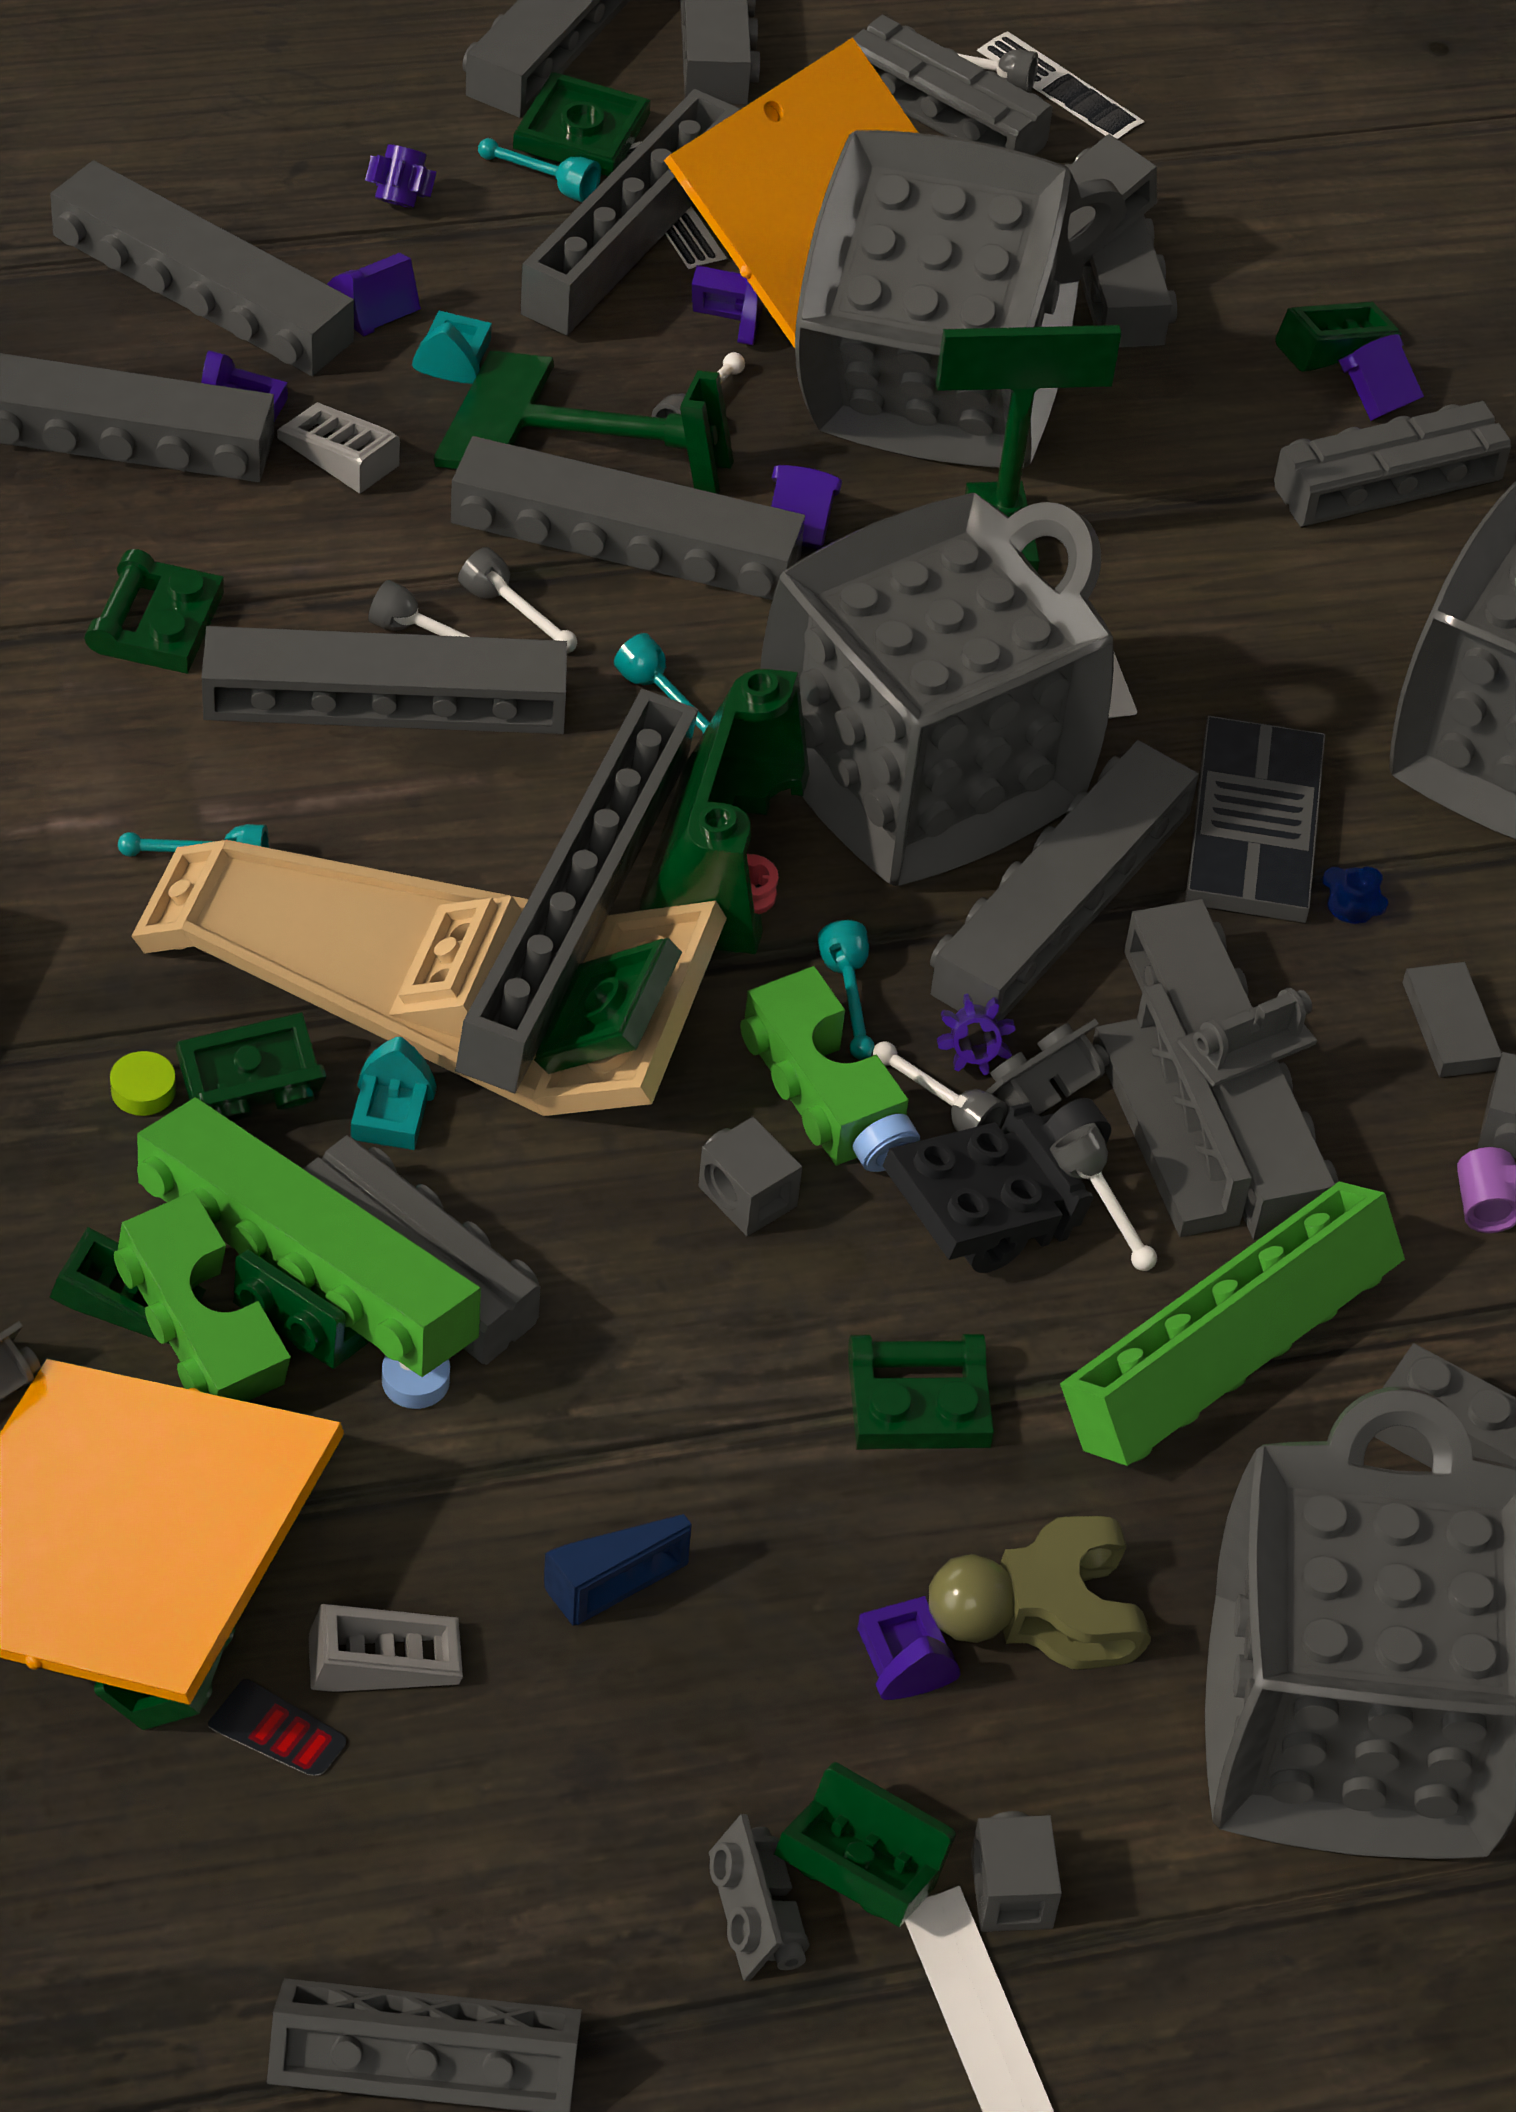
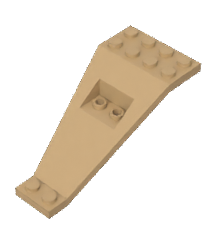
(409, 955)

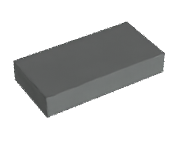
(1452, 1019)

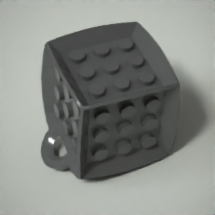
(925, 242)
(945, 681)
(1460, 689)
(1367, 1644)

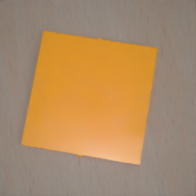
(770, 165)
(142, 1523)

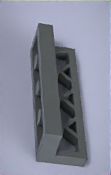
(1175, 1118)
(423, 2046)

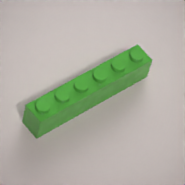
(269, 1205)
(1232, 1323)

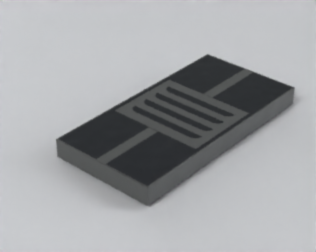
(1256, 819)

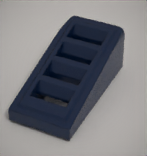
(611, 1567)

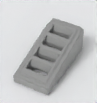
(359, 463)
(358, 1670)

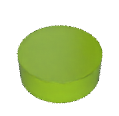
(143, 1083)

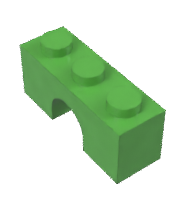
(792, 1030)
(218, 1352)

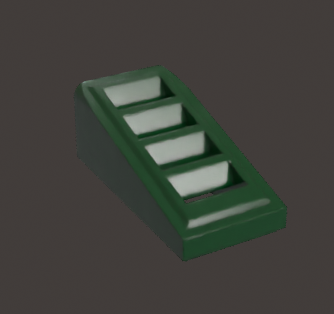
(1325, 333)
(95, 1298)

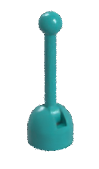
(575, 176)
(644, 663)
(131, 843)
(844, 949)

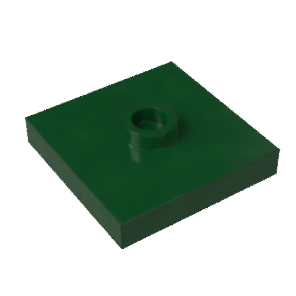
(581, 121)
(608, 1006)

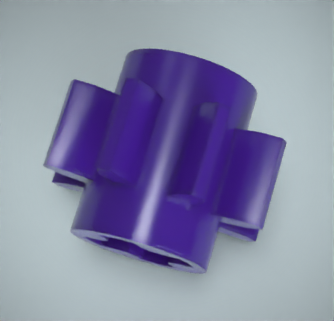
(400, 176)
(992, 1037)

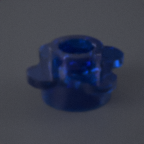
(1355, 893)

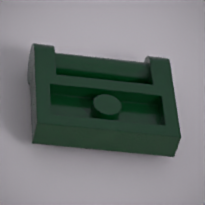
(172, 622)
(920, 1410)

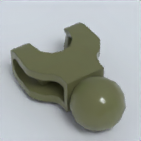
(1042, 1596)

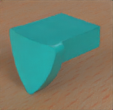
(453, 348)
(392, 1095)

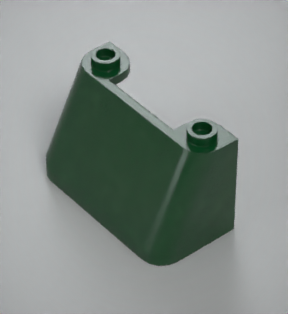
(737, 766)

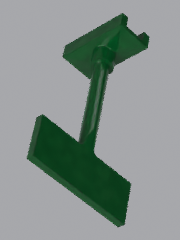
(1023, 362)
(510, 383)

